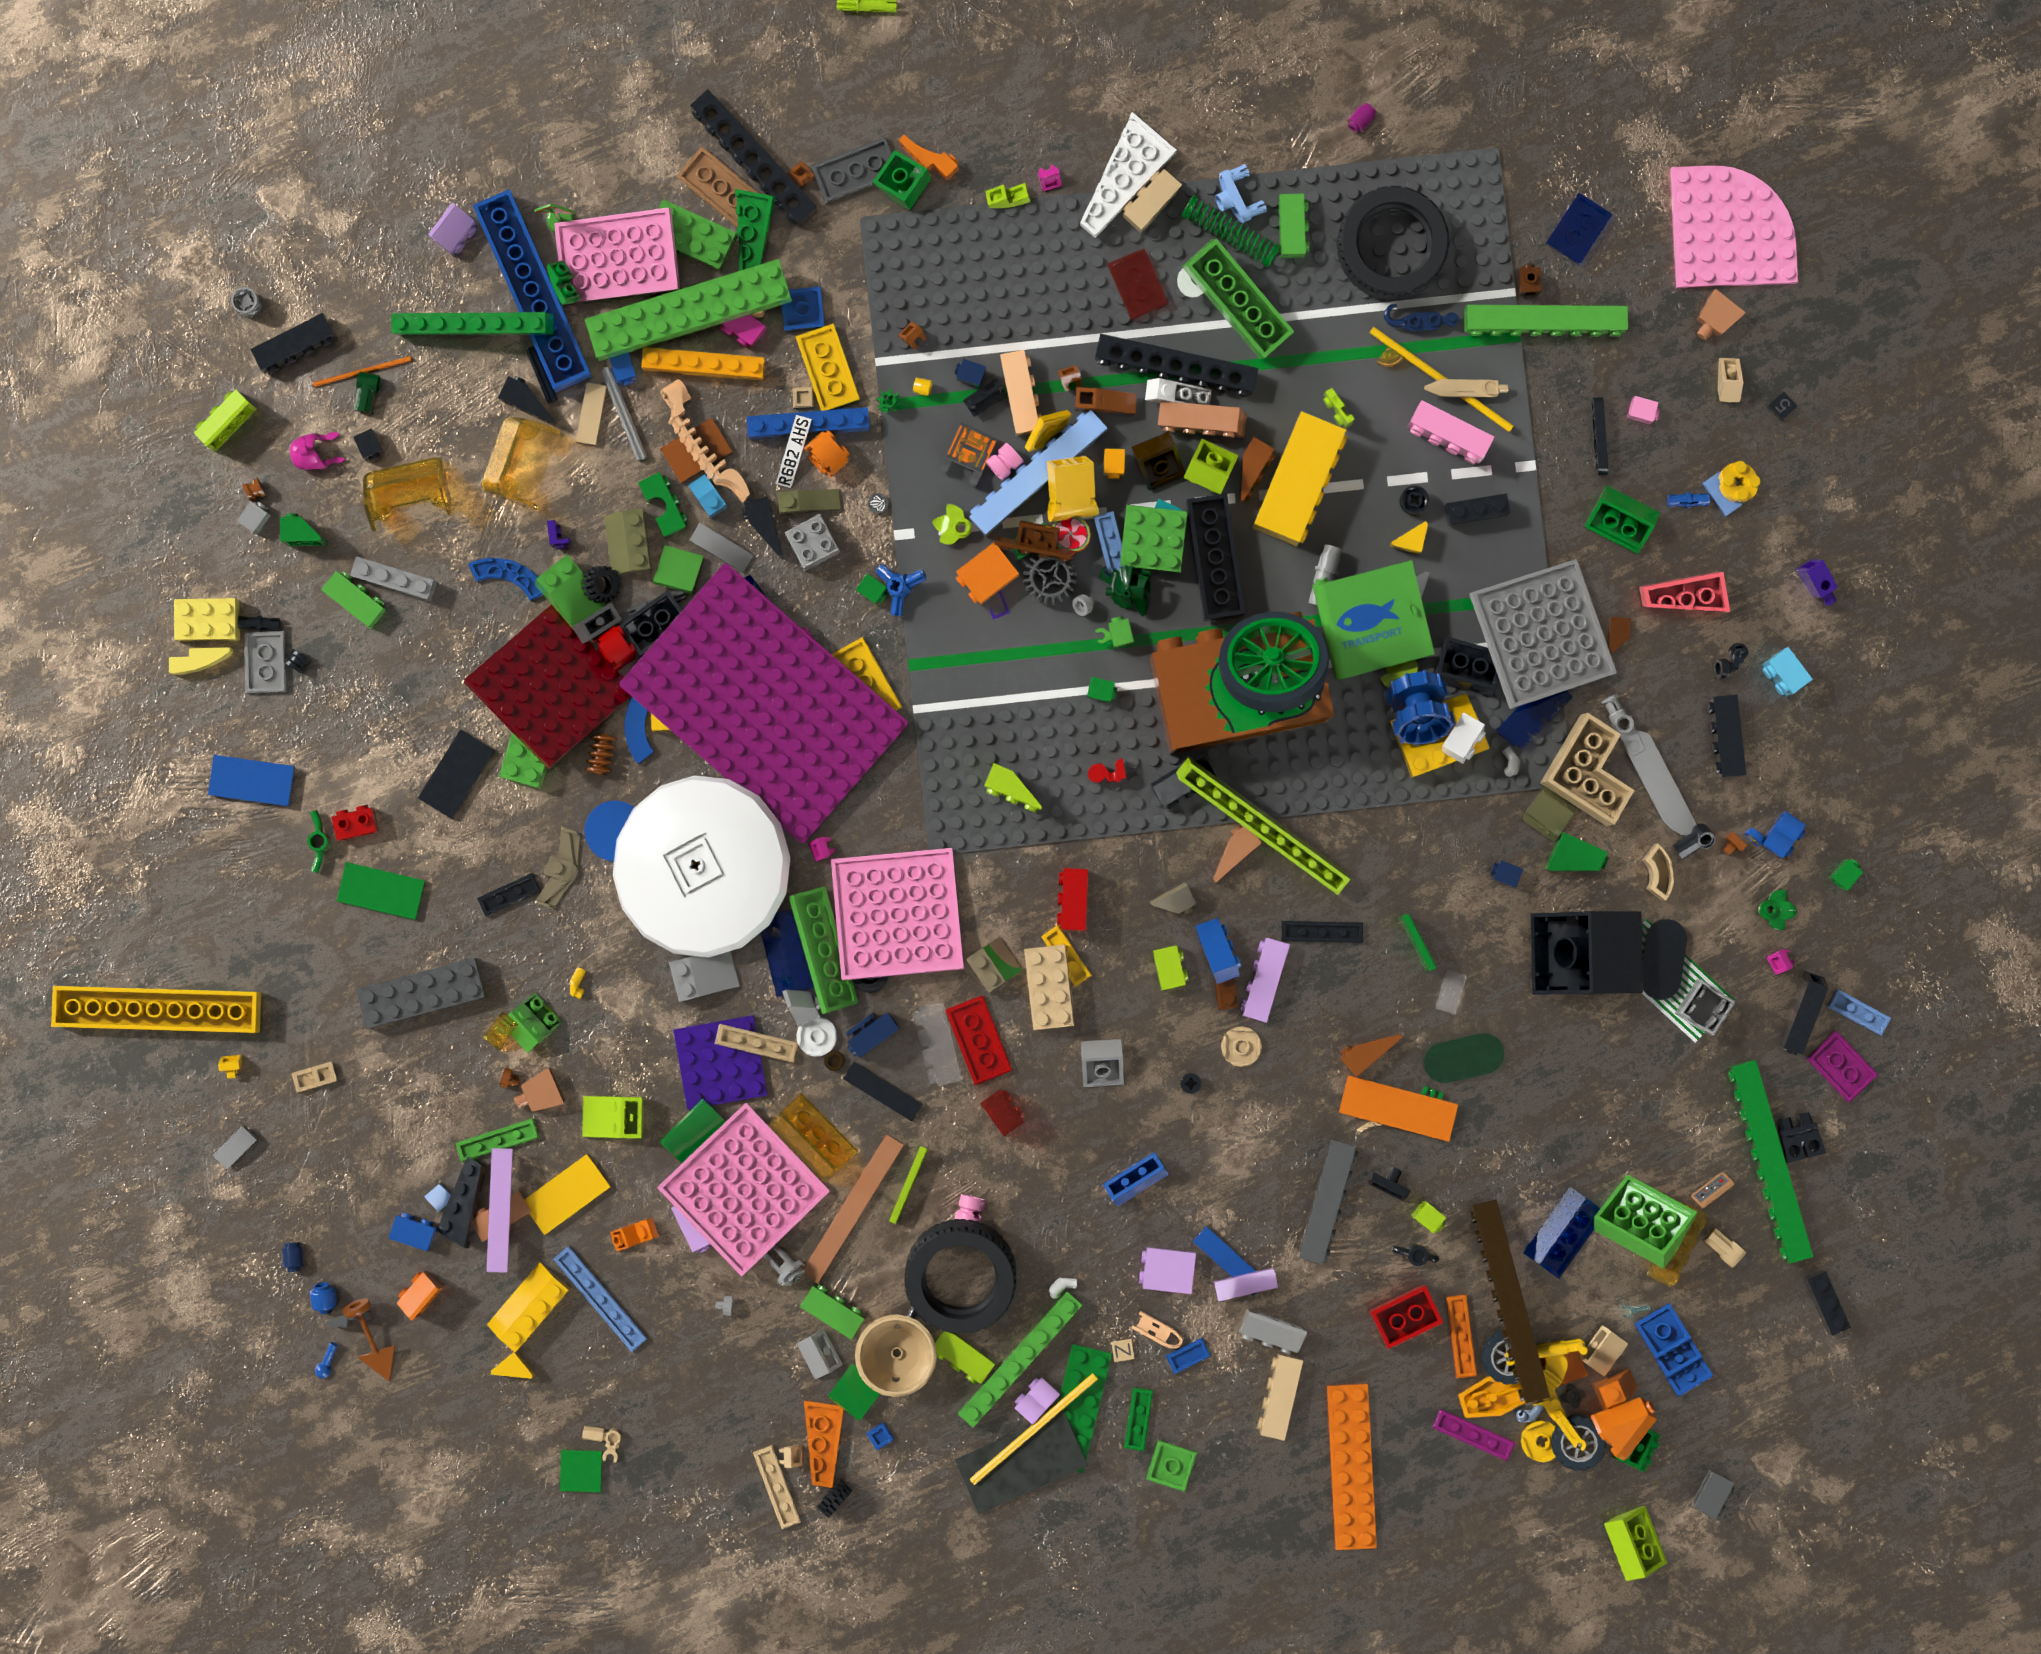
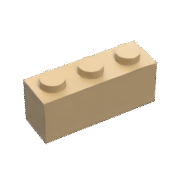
(1151, 200)

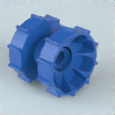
(1420, 708)

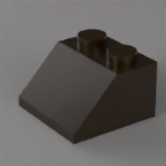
(1158, 460)

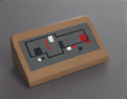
(1712, 1190)

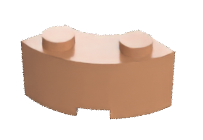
(517, 1211)

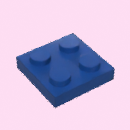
(804, 310)

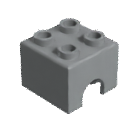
(812, 542)
(1705, 1007)

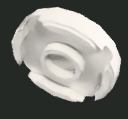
(817, 1037)

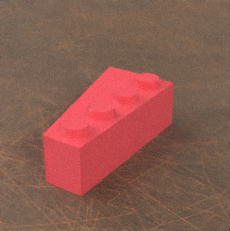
(1691, 593)

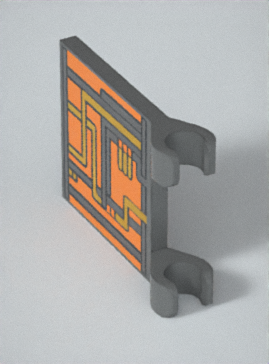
(970, 450)

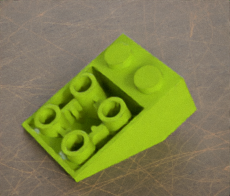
(1006, 783)
(613, 1117)

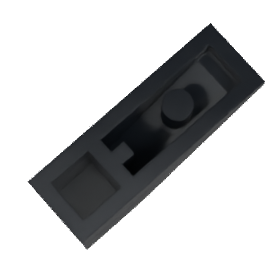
(519, 396)
(761, 519)

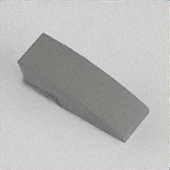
(721, 547)

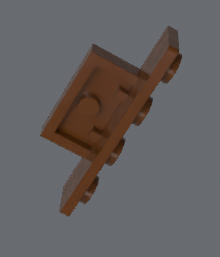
(1037, 539)

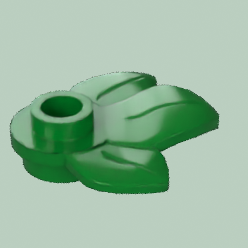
(1780, 909)

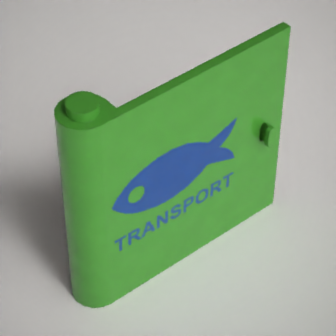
(1371, 619)

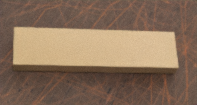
(756, 1043)
(777, 1487)

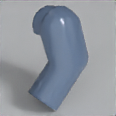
(1529, 1416)

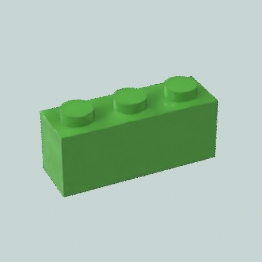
(1293, 225)
(354, 598)
(833, 1311)

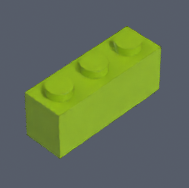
(963, 1356)

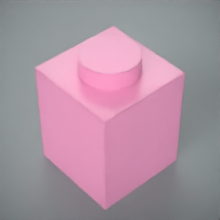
(1643, 410)

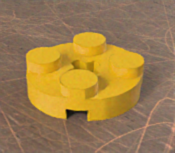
(1748, 477)
(1530, 1436)

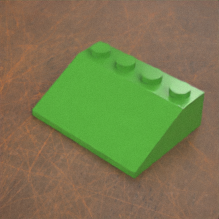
(1644, 1221)

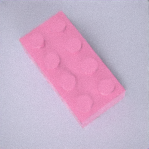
(1450, 432)

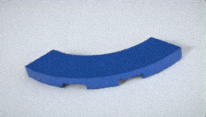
(507, 570)
(636, 732)

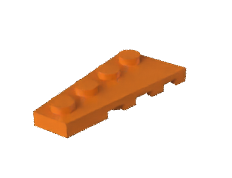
(823, 1435)

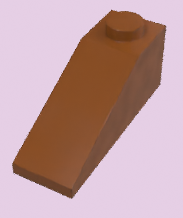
(1363, 1055)

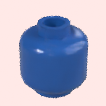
(323, 1297)

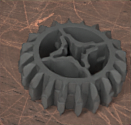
(1040, 572)

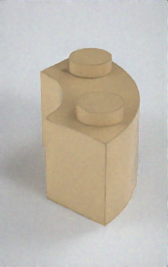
(1660, 872)

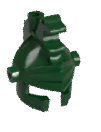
(1128, 588)

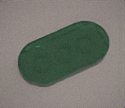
(1463, 1058)

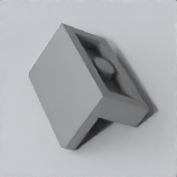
(819, 1354)

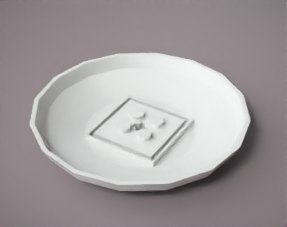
(739, 872)

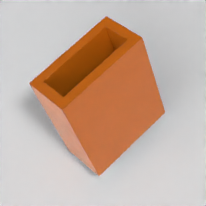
(986, 574)

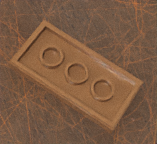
(713, 183)

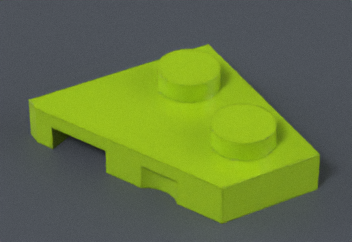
(1333, 401)

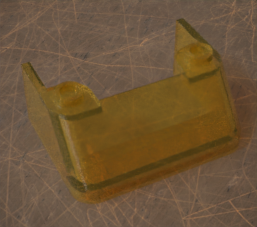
(495, 477)
(404, 486)

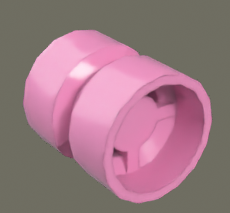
(1007, 459)
(970, 1208)

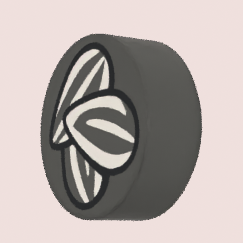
(878, 503)

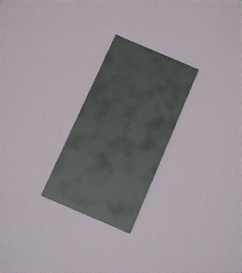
(1038, 1461)

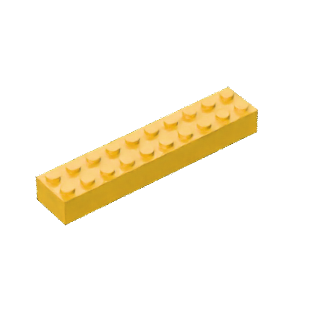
(156, 1009)

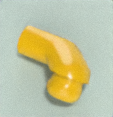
(575, 982)

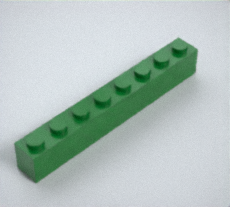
(472, 323)

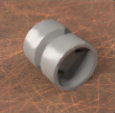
(246, 302)

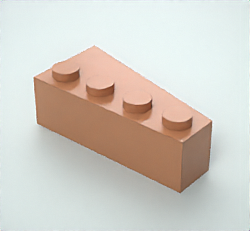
(1203, 419)

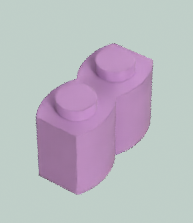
(1036, 1400)

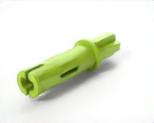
(867, 5)

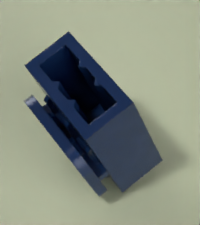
(870, 1033)

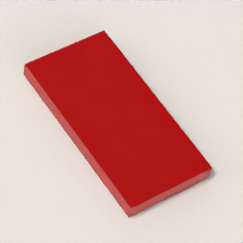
(978, 1040)

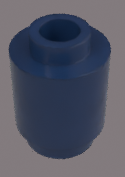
(292, 1256)

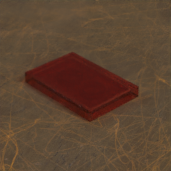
(1137, 284)

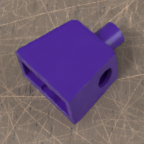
(1818, 580)

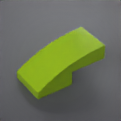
(1004, 198)

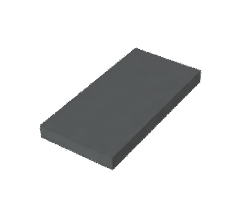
(851, 170)

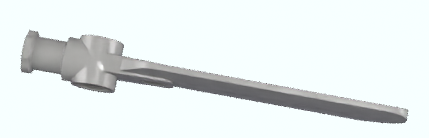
(1651, 770)

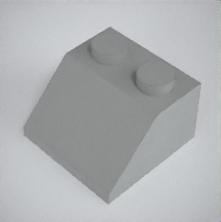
(1102, 1063)

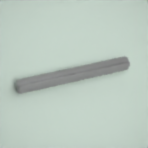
(624, 414)

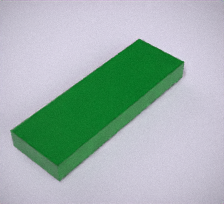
(1138, 1418)

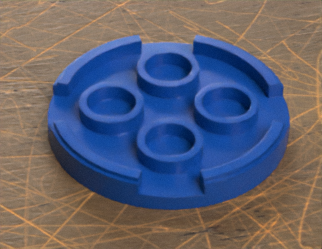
(605, 826)

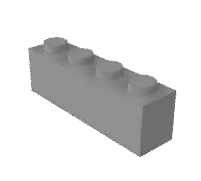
(393, 579)

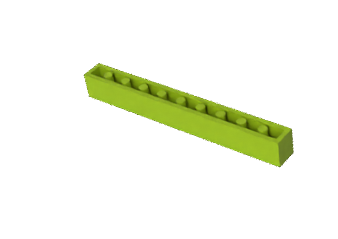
(1263, 825)

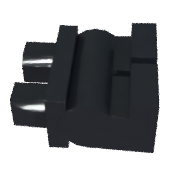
(1802, 1137)

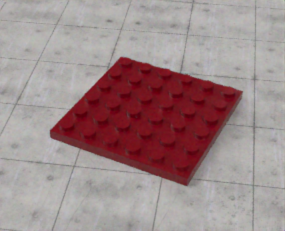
(548, 687)

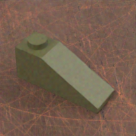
(808, 501)

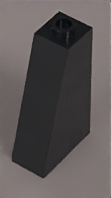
(1804, 1013)

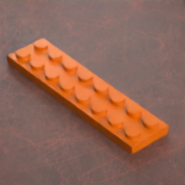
(1351, 1466)

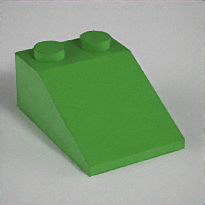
(563, 589)

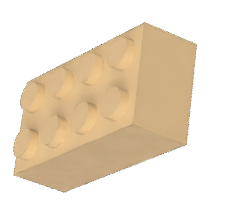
(1049, 987)

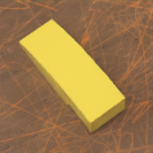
(198, 660)

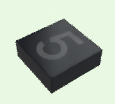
(1782, 406)

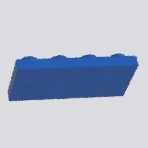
(251, 780)

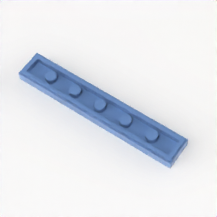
(600, 1298)

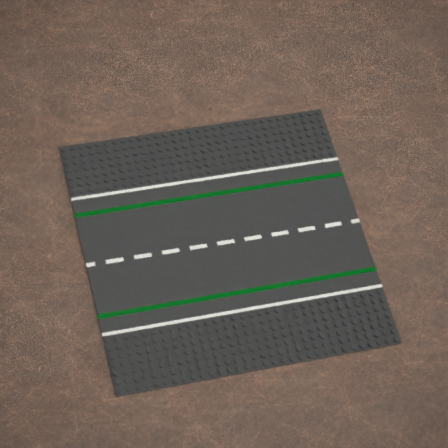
(1042, 285)

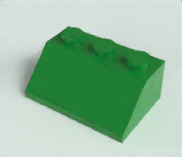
(1622, 519)

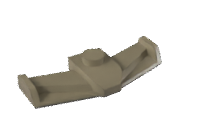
(561, 869)

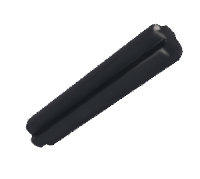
(541, 375)

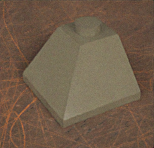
(1175, 900)

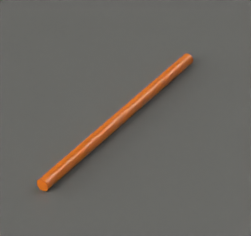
(367, 370)

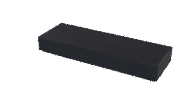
(509, 894)

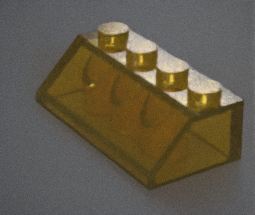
(812, 1138)

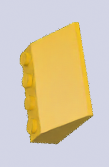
(1430, 756)

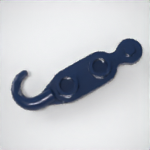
(1421, 321)

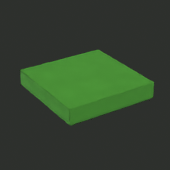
(678, 569)
(1171, 1465)

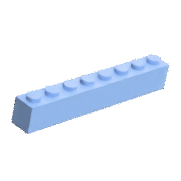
(1035, 476)

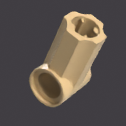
(1728, 1251)

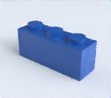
(1218, 950)
(1136, 1179)

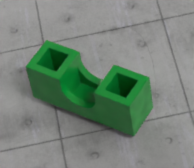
(672, 520)

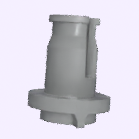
(789, 1271)

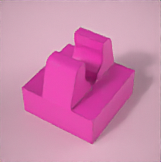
(1049, 178)
(819, 848)
(1780, 962)

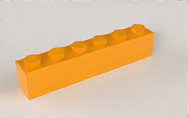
(703, 364)

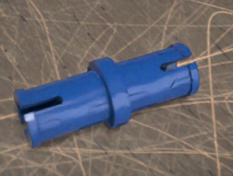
(1688, 500)

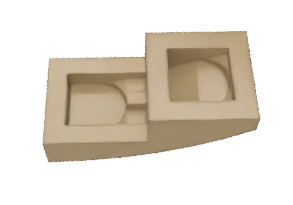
(314, 1077)

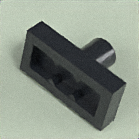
(1389, 1184)

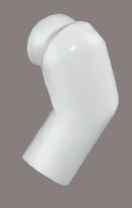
(1060, 1285)

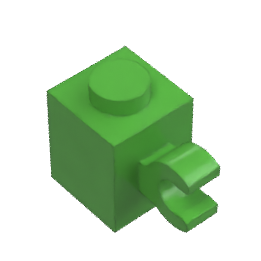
(1119, 633)

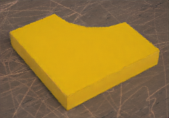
(1046, 428)

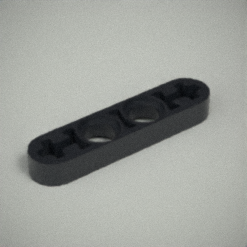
(1599, 436)

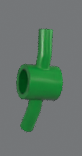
(318, 851)

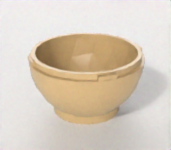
(879, 1365)

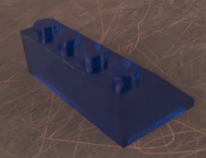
(786, 954)
(1563, 1233)

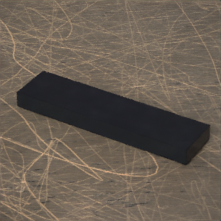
(1322, 931)
(882, 1091)

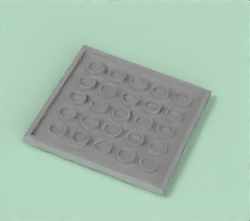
(1543, 633)

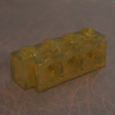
(1672, 1275)

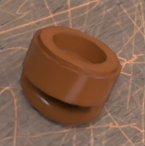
(505, 1079)

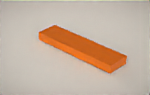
(1461, 1336)

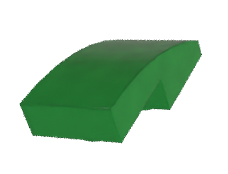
(560, 279)

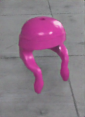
(305, 457)

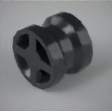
(297, 660)
(1190, 1083)

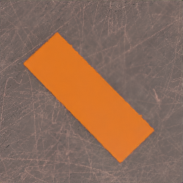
(1398, 1108)

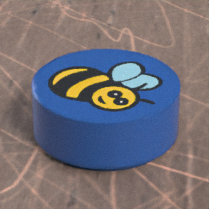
(1754, 836)

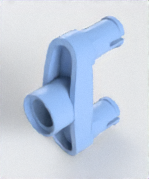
(1231, 198)

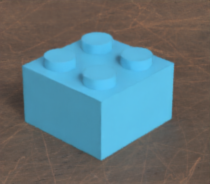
(1786, 672)

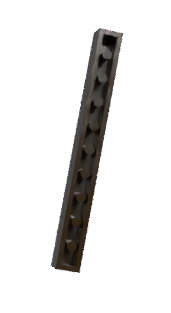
(1511, 1303)

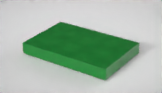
(1417, 942)
(692, 1131)

